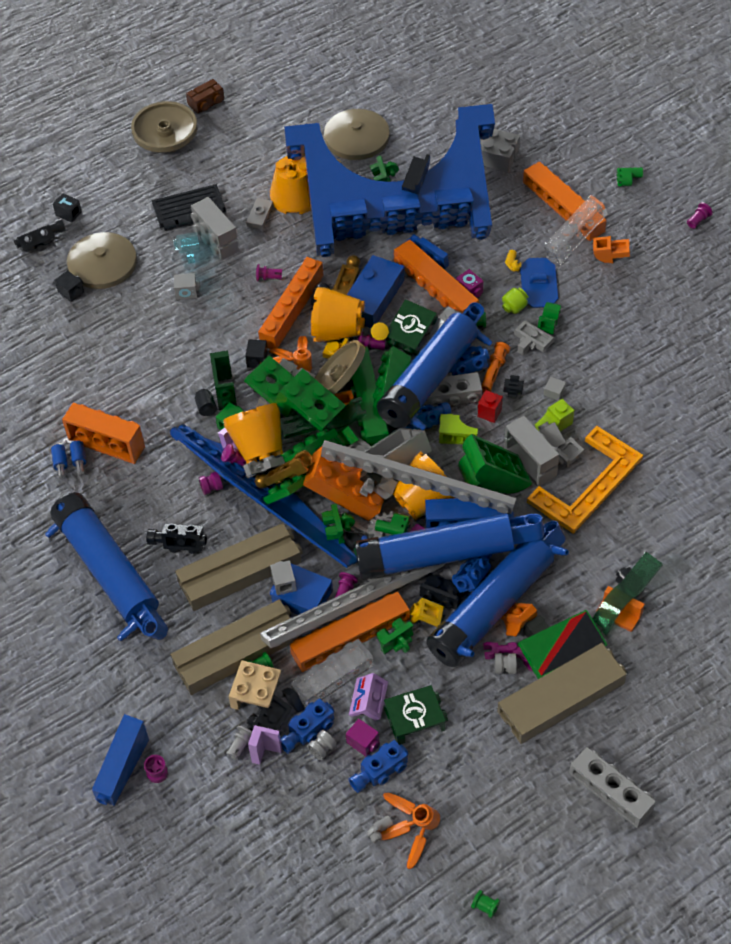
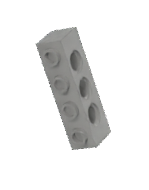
(457, 390)
(633, 812)

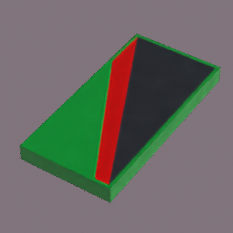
(561, 643)

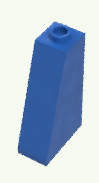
(120, 760)

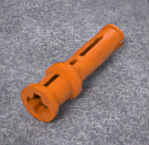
(496, 360)

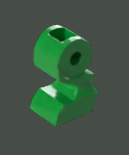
(549, 317)
(344, 437)

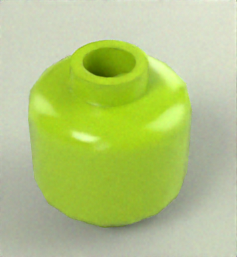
(515, 300)

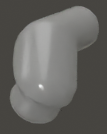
(379, 826)

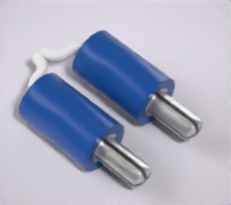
(77, 455)

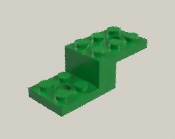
(295, 393)
(292, 484)

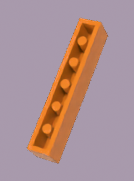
(557, 194)
(433, 277)
(291, 303)
(356, 625)

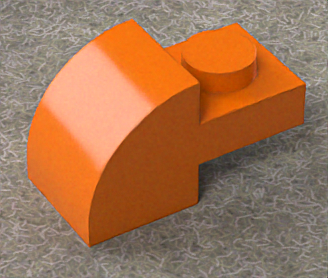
(606, 250)

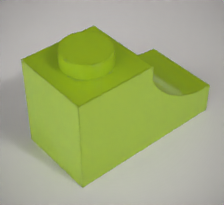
(560, 413)
(454, 430)

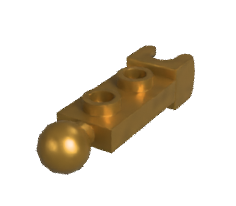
(347, 275)
(296, 466)

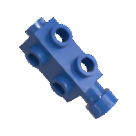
(471, 362)
(431, 415)
(471, 573)
(315, 723)
(387, 765)

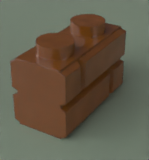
(205, 96)

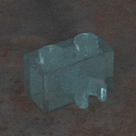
(187, 243)

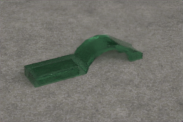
(297, 424)
(626, 591)

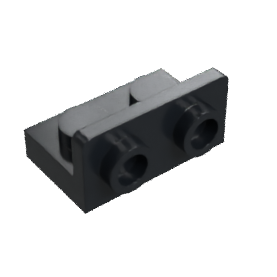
(441, 591)
(270, 717)

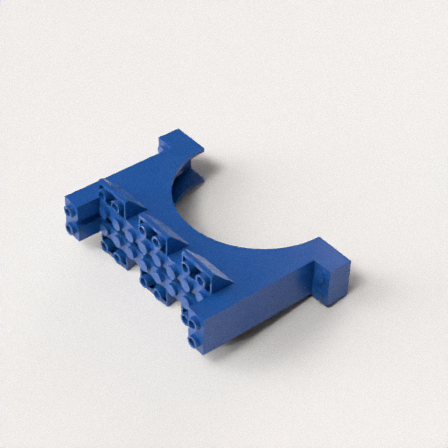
(351, 204)

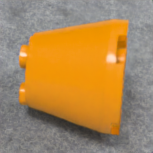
(290, 186)
(336, 315)
(256, 432)
(413, 496)

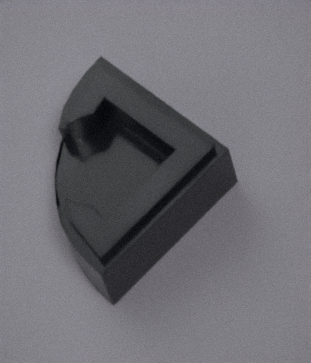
(350, 539)
(293, 698)

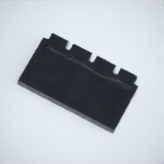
(177, 207)

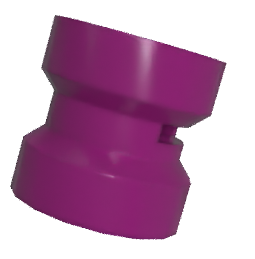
(210, 483)
(152, 765)

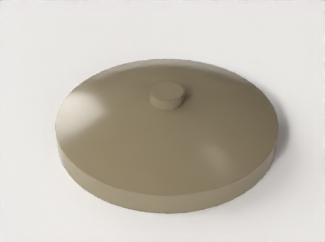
(164, 126)
(356, 134)
(102, 260)
(341, 366)

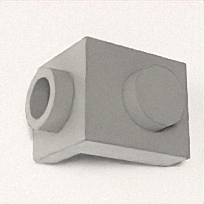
(569, 452)

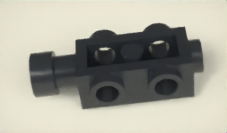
(36, 238)
(178, 538)

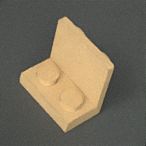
(254, 685)

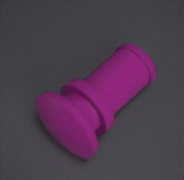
(701, 213)
(268, 273)
(371, 342)
(232, 455)
(346, 583)

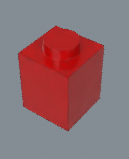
(490, 406)

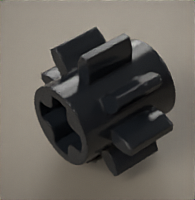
(513, 386)

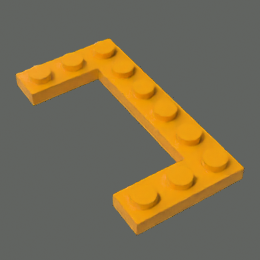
(573, 516)

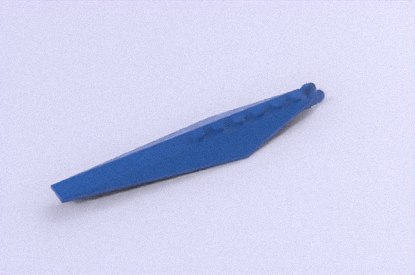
(288, 509)

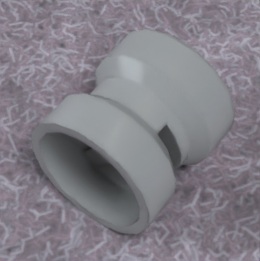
(505, 663)
(321, 745)

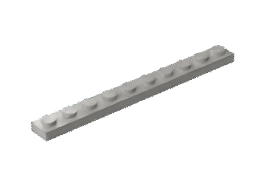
(418, 477)
(342, 604)

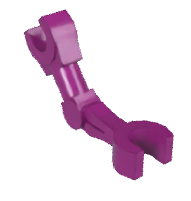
(509, 648)

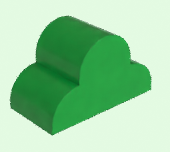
(492, 467)

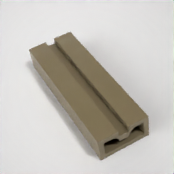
(237, 566)
(222, 651)
(561, 692)

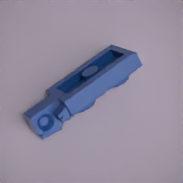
(431, 250)

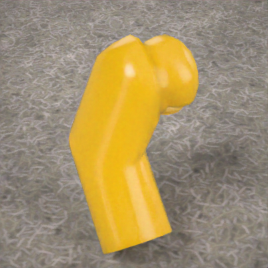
(511, 262)

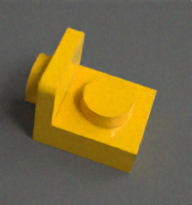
(332, 346)
(427, 612)

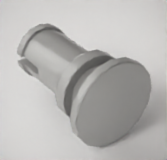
(241, 739)

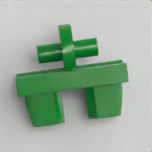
(385, 170)
(340, 523)
(398, 639)

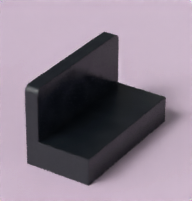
(416, 174)

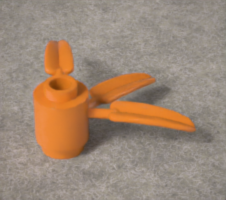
(300, 357)
(423, 816)

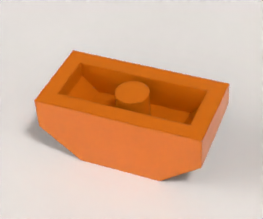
(517, 617)

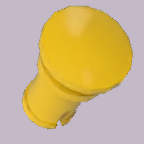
(379, 331)

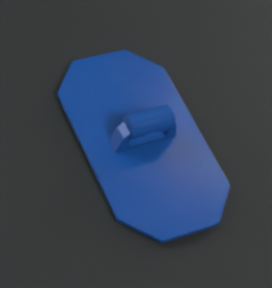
(539, 281)

